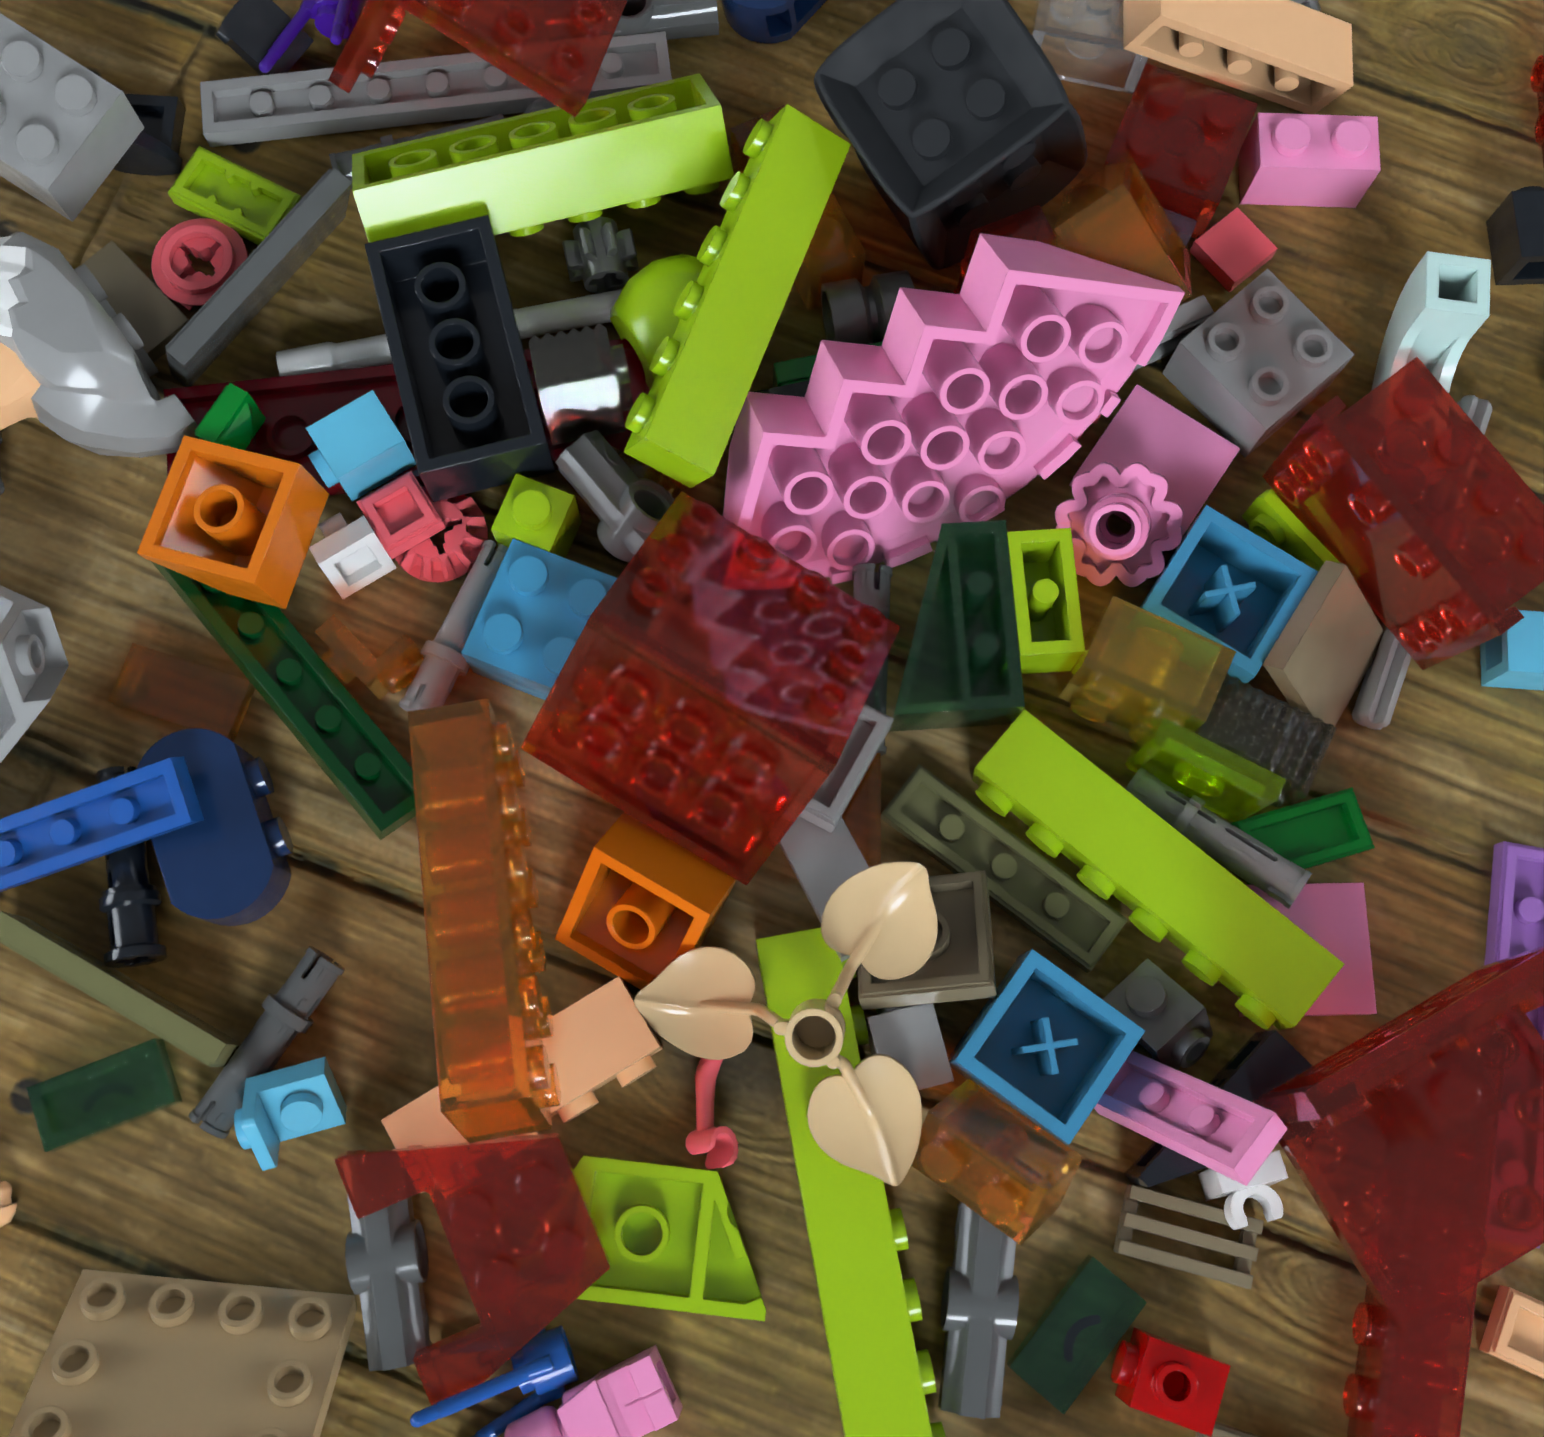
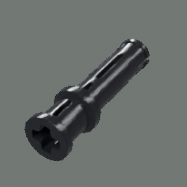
(130, 902)

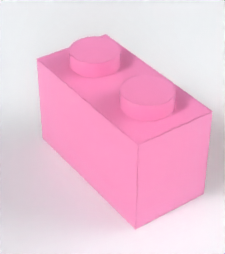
(1308, 160)

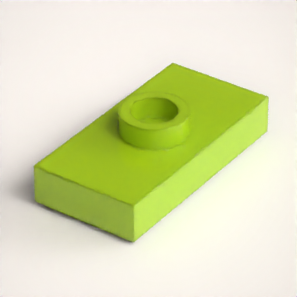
(231, 195)

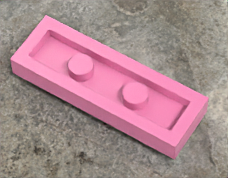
(1192, 1117)

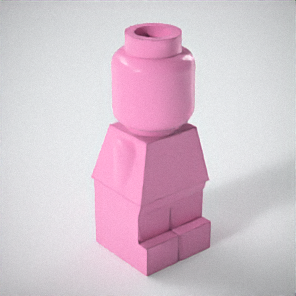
(614, 1403)

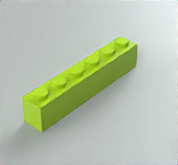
(737, 297)
(1156, 873)

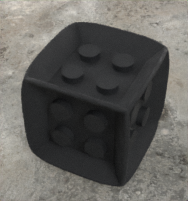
(953, 118)

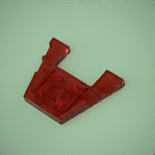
(512, 1229)

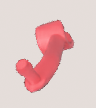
(717, 1141)

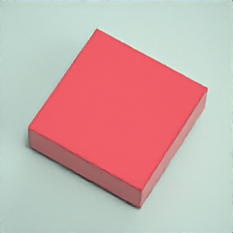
(1233, 249)
(401, 514)

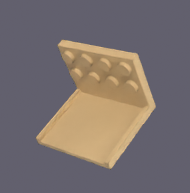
(187, 1360)

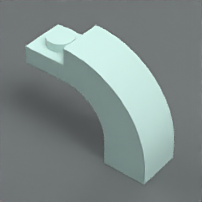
(1436, 316)

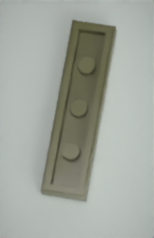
(1017, 875)
(116, 990)

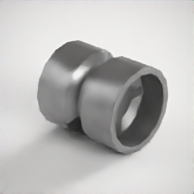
(860, 312)

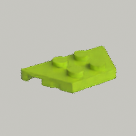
(668, 1239)

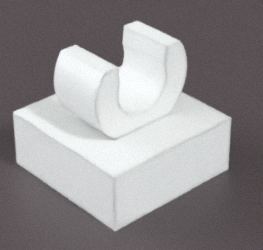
(350, 554)
(1218, 1185)

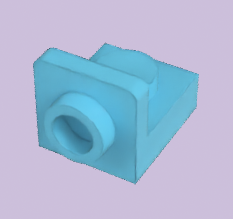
(287, 1106)

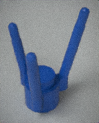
(541, 1365)

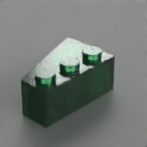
(965, 636)

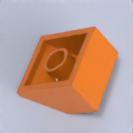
(235, 520)
(642, 902)

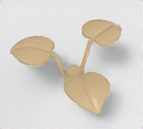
(867, 1112)

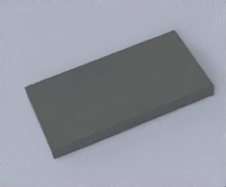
(258, 278)

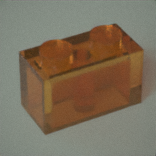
(995, 1160)

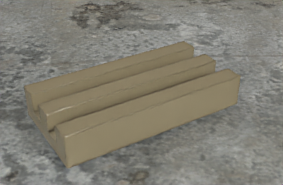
(1243, 1250)

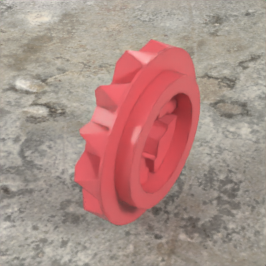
(204, 240)
(460, 546)

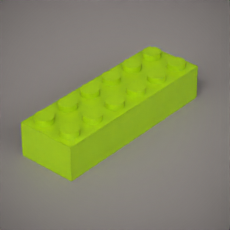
(549, 163)

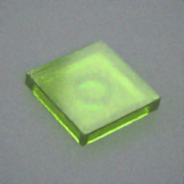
(1200, 767)

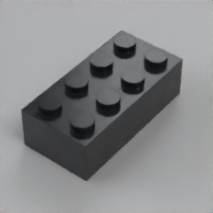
(458, 358)

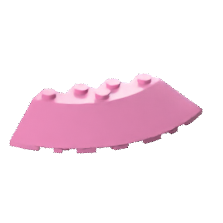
(947, 411)

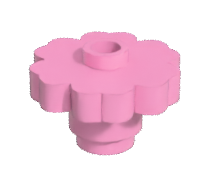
(1154, 523)

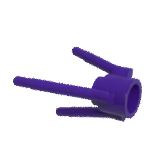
(331, 17)

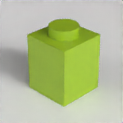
(537, 516)

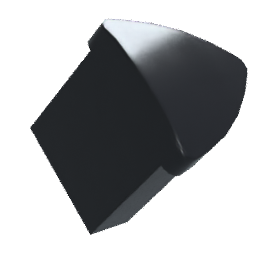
(252, 30)
(158, 144)

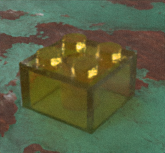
(1145, 671)

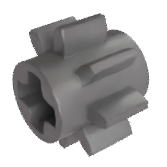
(600, 255)

